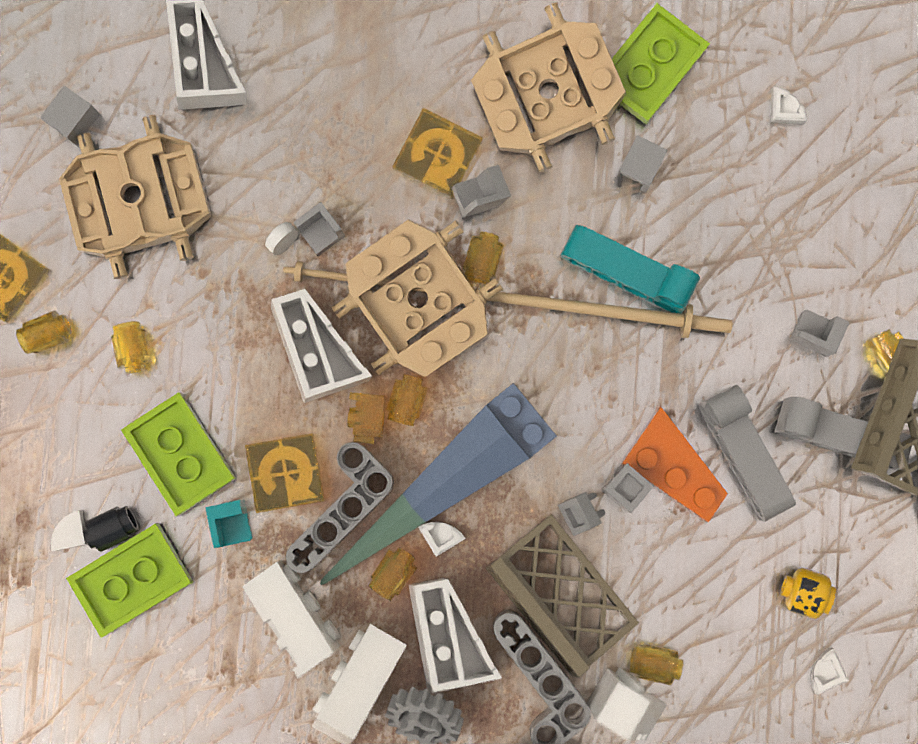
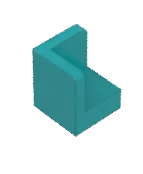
(229, 523)

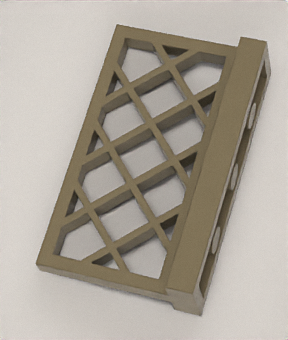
(887, 421)
(539, 615)

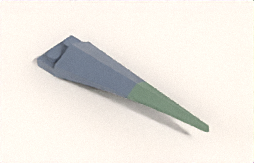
(487, 448)

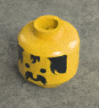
(808, 593)

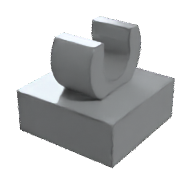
(580, 513)

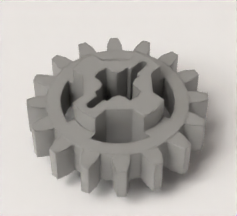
(424, 717)

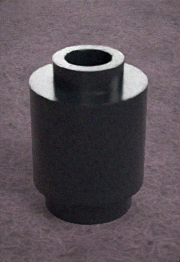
(110, 528)

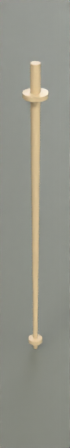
(686, 320)

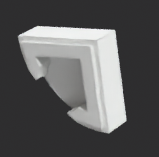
(786, 107)
(69, 532)
(441, 536)
(827, 672)

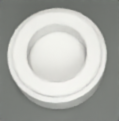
(281, 238)

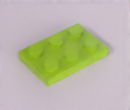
(656, 61)
(178, 454)
(129, 580)

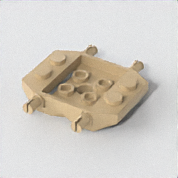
(544, 61)
(147, 219)
(390, 306)

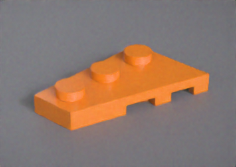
(675, 468)

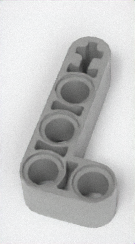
(812, 424)
(746, 453)
(336, 513)
(536, 673)

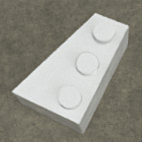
(200, 62)
(314, 348)
(292, 617)
(447, 640)
(357, 684)
(624, 705)

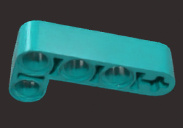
(629, 270)

